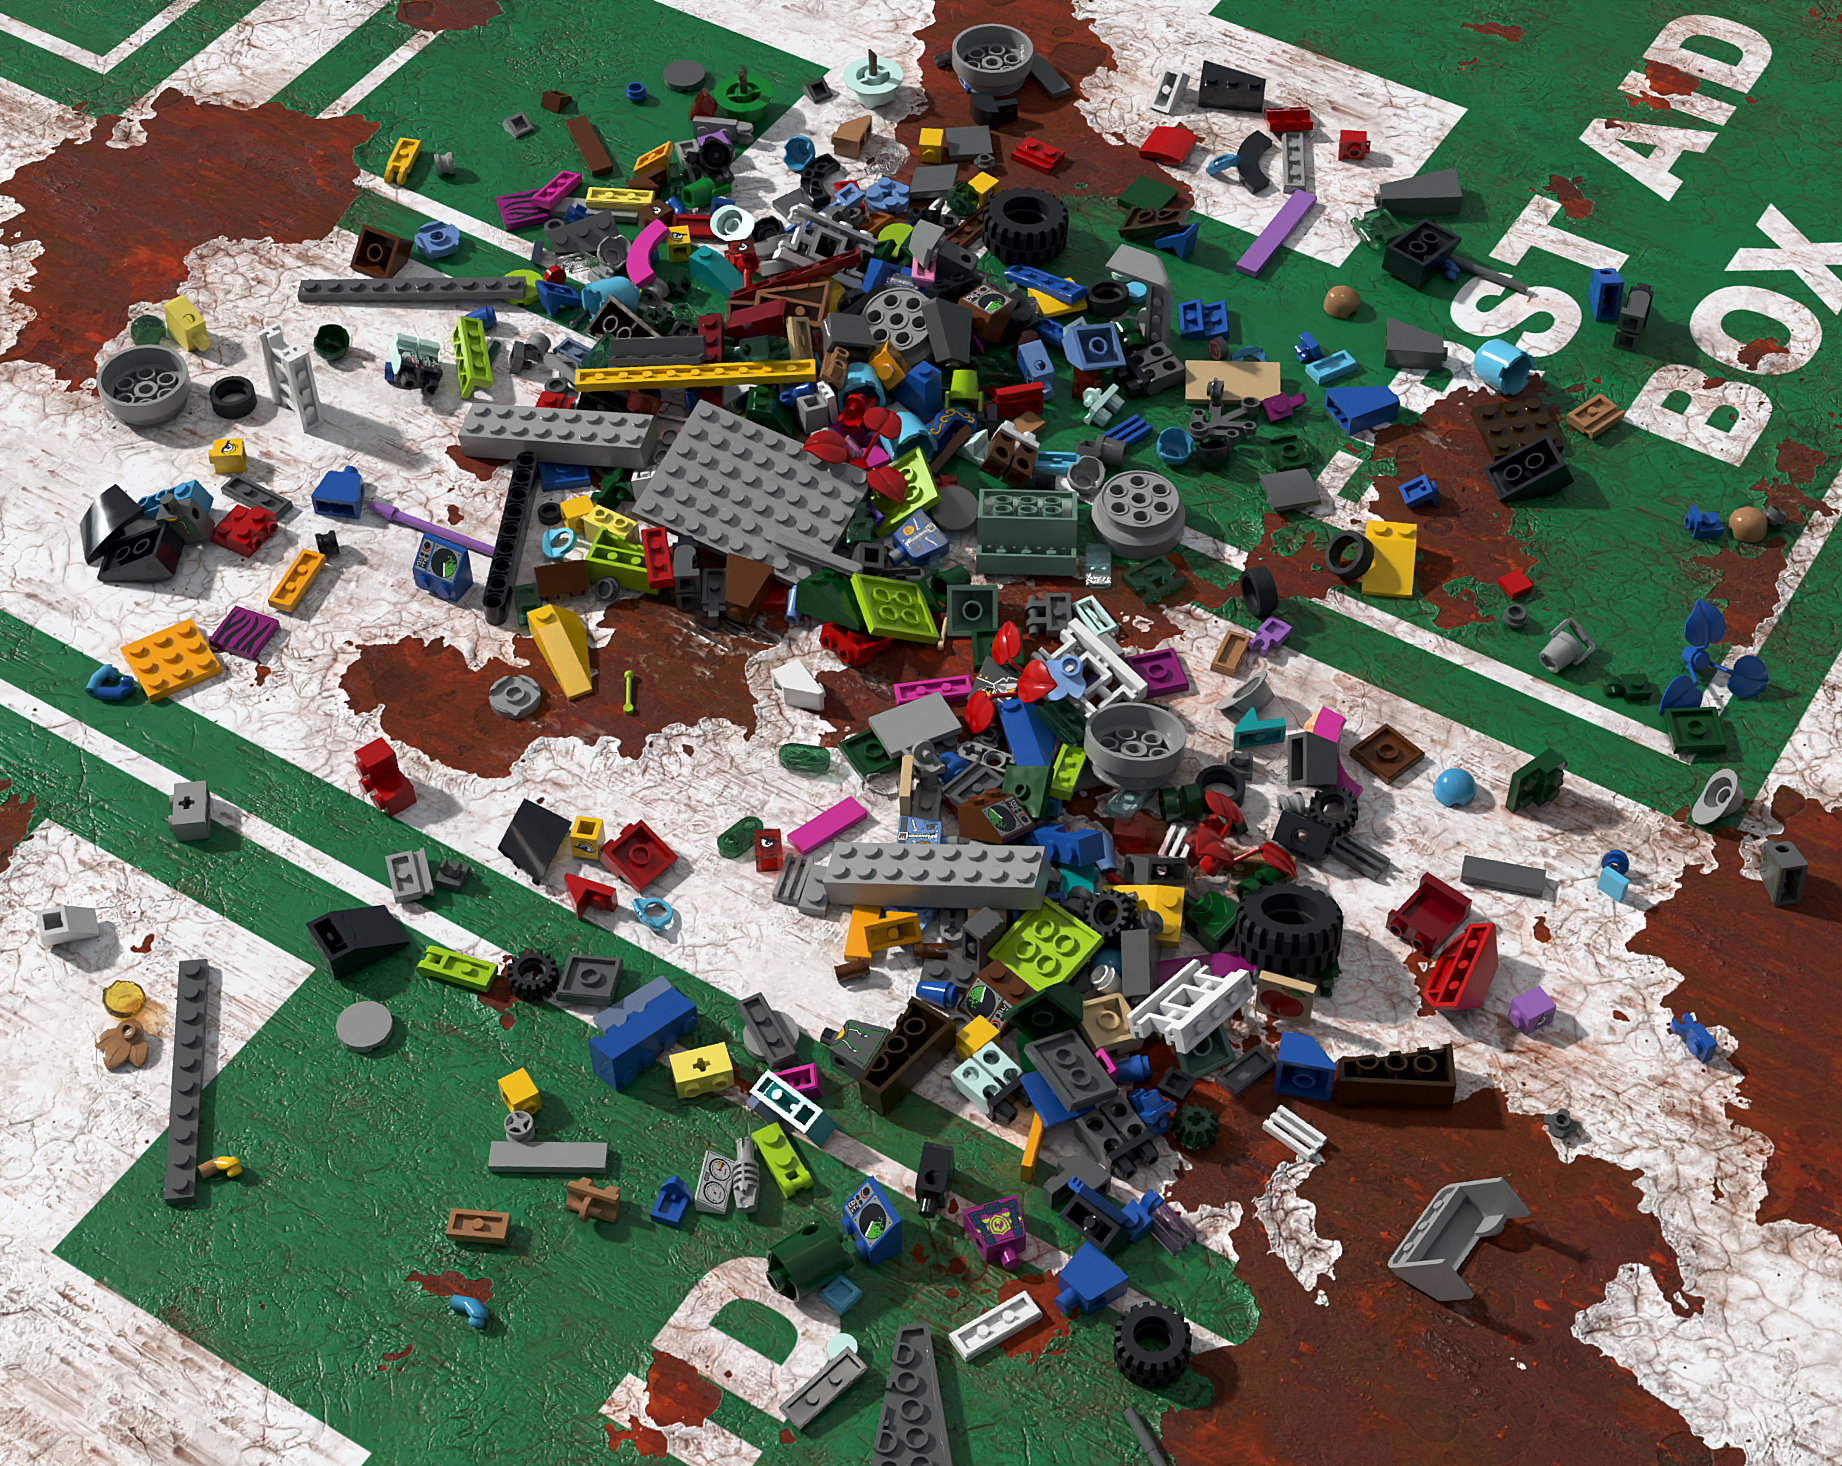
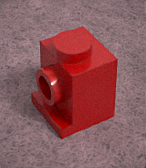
(1353, 145)

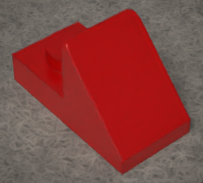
(588, 892)

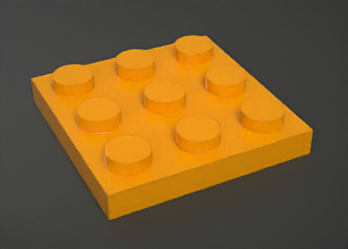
(170, 660)

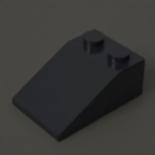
(1419, 252)
(1529, 471)
(143, 556)

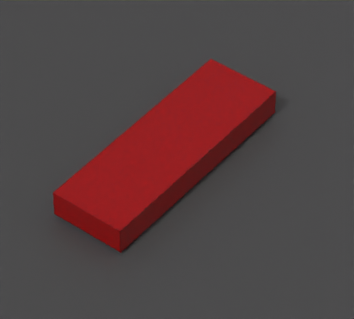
(657, 558)

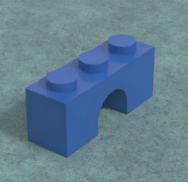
(1067, 847)

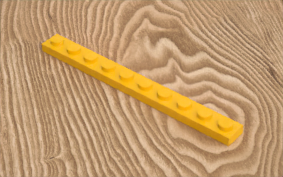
(695, 375)

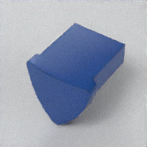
(672, 1202)

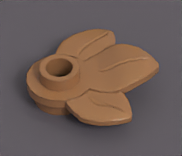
(120, 1047)

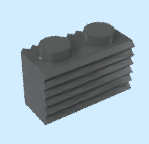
(980, 936)

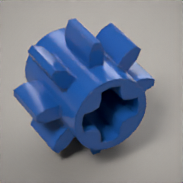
(575, 213)

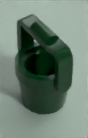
(954, 576)

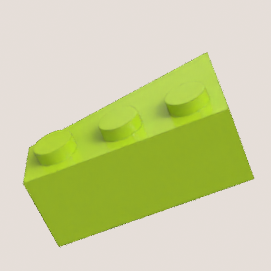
(618, 559)

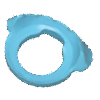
(551, 536)
(653, 923)

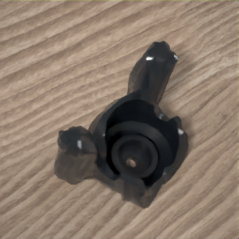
(714, 165)

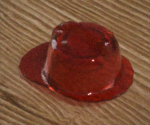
(703, 105)
(642, 403)

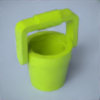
(965, 388)

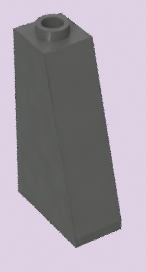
(1422, 195)

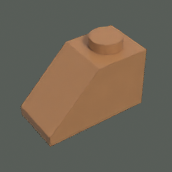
(852, 137)

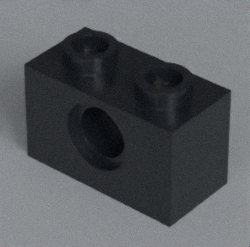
(1320, 835)
(1094, 1226)

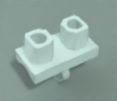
(1098, 403)

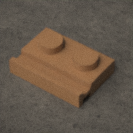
(1595, 416)

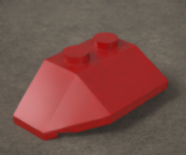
(1464, 970)

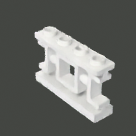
(836, 231)
(290, 377)
(1102, 662)
(1185, 1026)

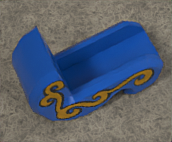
(949, 422)

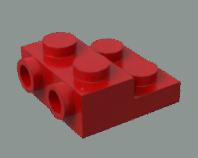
(244, 529)
(852, 645)
(637, 855)

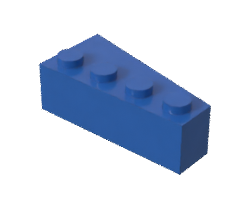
(641, 1038)

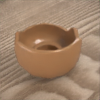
(1341, 302)
(1748, 524)

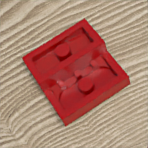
(1288, 119)
(1168, 144)

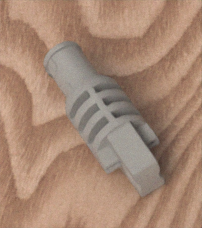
(746, 1177)

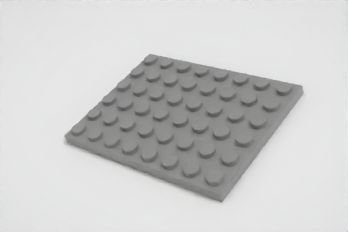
(743, 484)

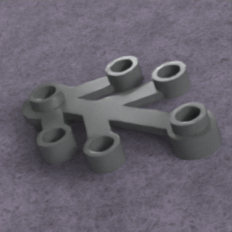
(1200, 430)

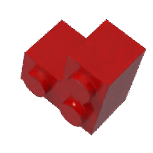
(382, 778)

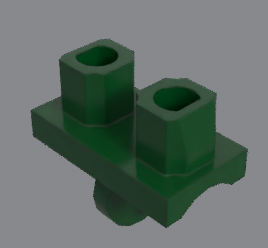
(614, 491)

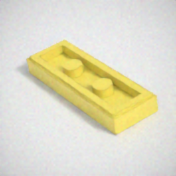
(618, 198)

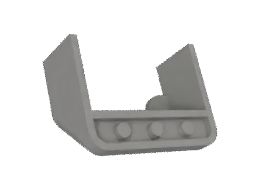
(1149, 269)
(1448, 1233)

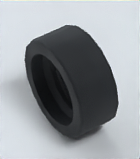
(1111, 307)
(232, 385)
(1359, 565)
(1258, 590)
(1224, 775)

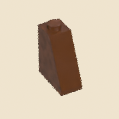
(746, 587)

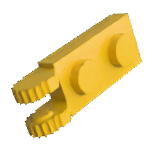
(402, 160)

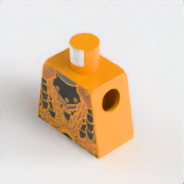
(889, 365)

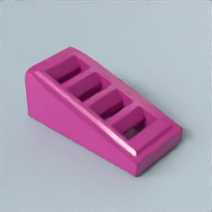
(802, 1074)

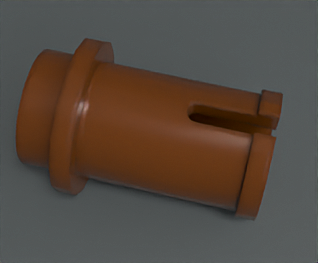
(928, 950)
(852, 970)

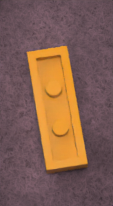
(297, 580)

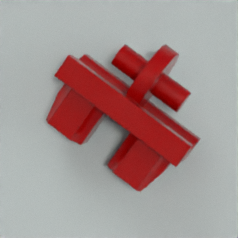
(852, 414)

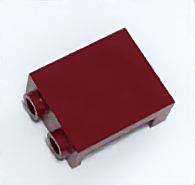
(1429, 915)

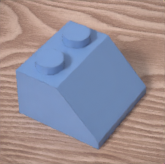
(1093, 347)

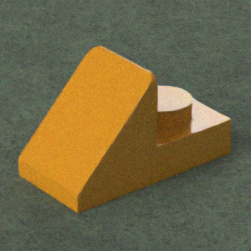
(660, 155)
(892, 931)

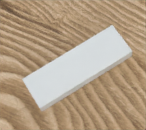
(995, 1326)

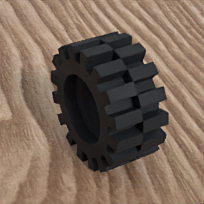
(1335, 796)
(1101, 905)
(533, 988)

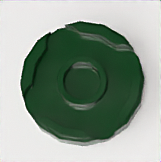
(1289, 453)

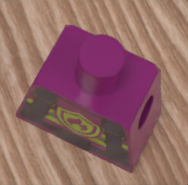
(997, 1230)

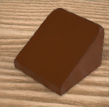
(555, 100)

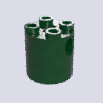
(807, 1260)

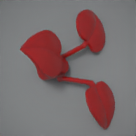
(830, 448)
(1031, 686)
(1219, 854)

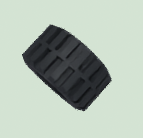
(1156, 1323)

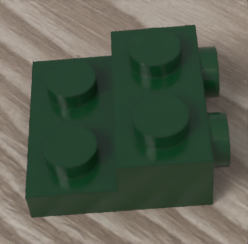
(1536, 781)

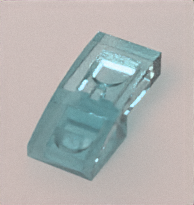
(1098, 566)

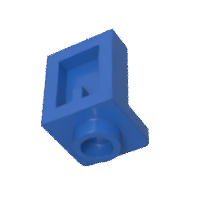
(1419, 491)
(1703, 524)

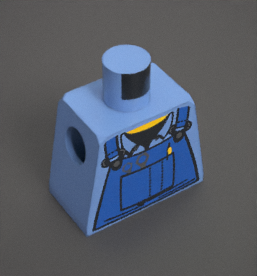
(1036, 366)

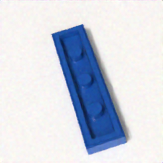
(1045, 283)

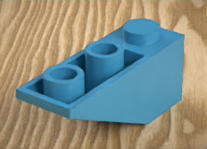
(191, 489)

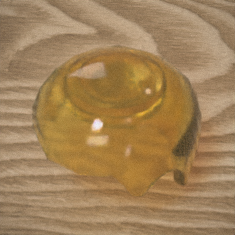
(123, 1000)

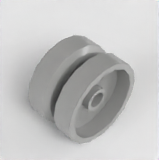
(768, 247)

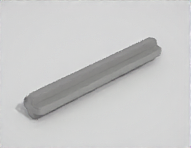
(816, 554)

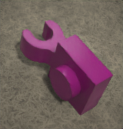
(1280, 407)

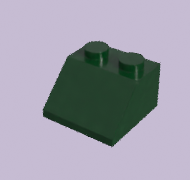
(767, 410)
(1047, 1011)

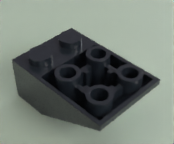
(355, 938)

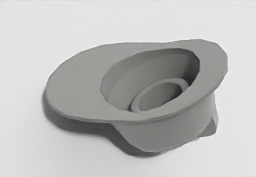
(1253, 693)
(1719, 799)

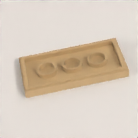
(1239, 377)

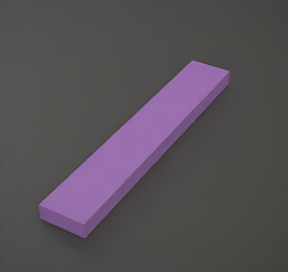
(1276, 233)

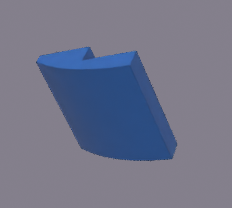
(1203, 321)

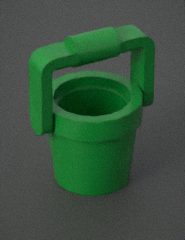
(702, 191)

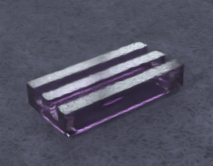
(1159, 1234)

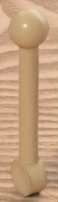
(943, 632)

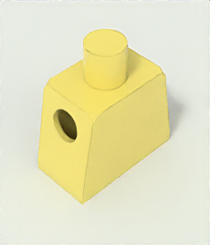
(186, 324)

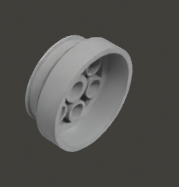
(992, 58)
(896, 307)
(144, 386)
(1138, 515)
(1134, 745)

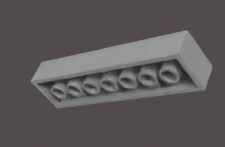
(559, 435)
(937, 875)

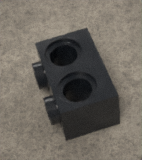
(951, 288)

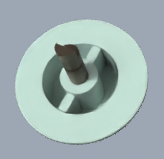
(873, 80)

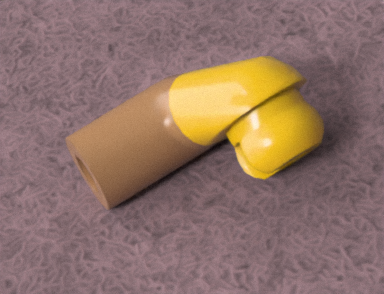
(220, 1163)

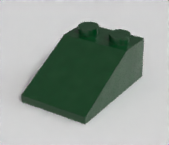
(830, 598)

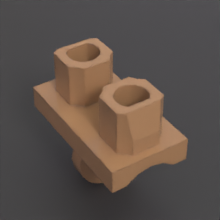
(834, 368)
(593, 1201)

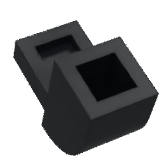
(990, 112)

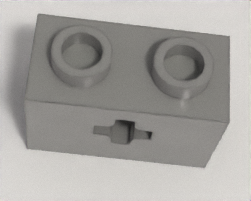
(190, 811)

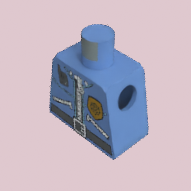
(923, 831)

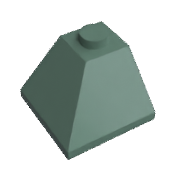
(971, 608)
(1207, 1055)

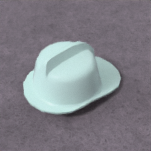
(732, 223)

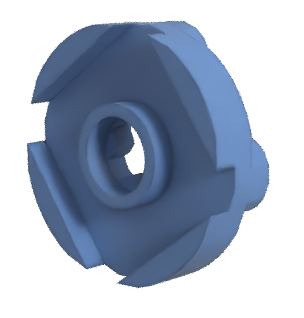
(895, 192)
(447, 244)

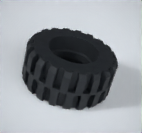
(1025, 226)
(1288, 929)

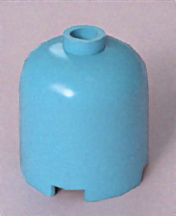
(597, 293)
(1503, 366)
(861, 379)
(912, 435)

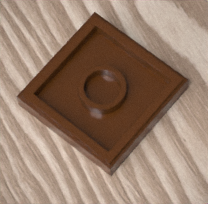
(1387, 754)

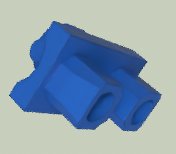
(1151, 1109)

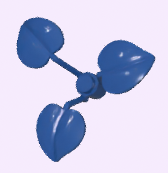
(1704, 626)

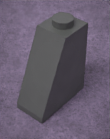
(948, 331)
(1412, 347)
(1139, 965)

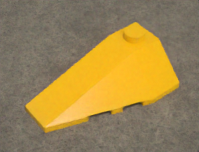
(564, 646)

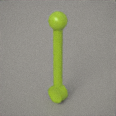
(628, 707)

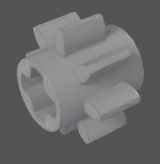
(600, 273)

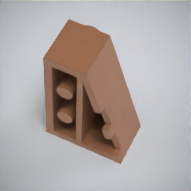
(802, 300)

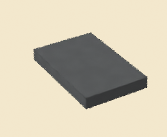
(1071, 1070)

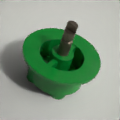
(744, 96)

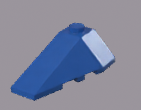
(1025, 733)

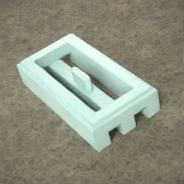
(1090, 619)

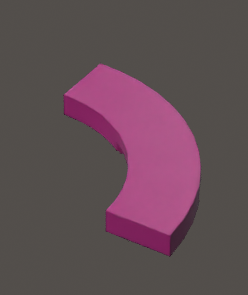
(638, 257)
(1329, 726)

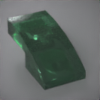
(526, 600)

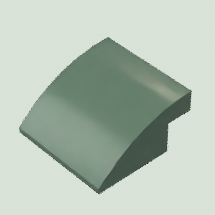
(1026, 532)

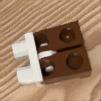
(1011, 451)

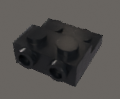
(1020, 320)

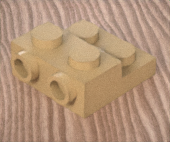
(1107, 1024)

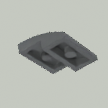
(1290, 489)

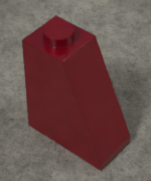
(758, 321)

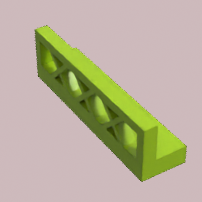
(471, 355)

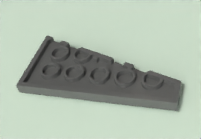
(912, 1414)

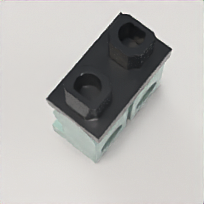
(415, 363)
(992, 1084)

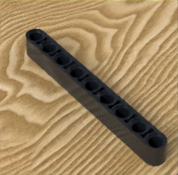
(511, 538)

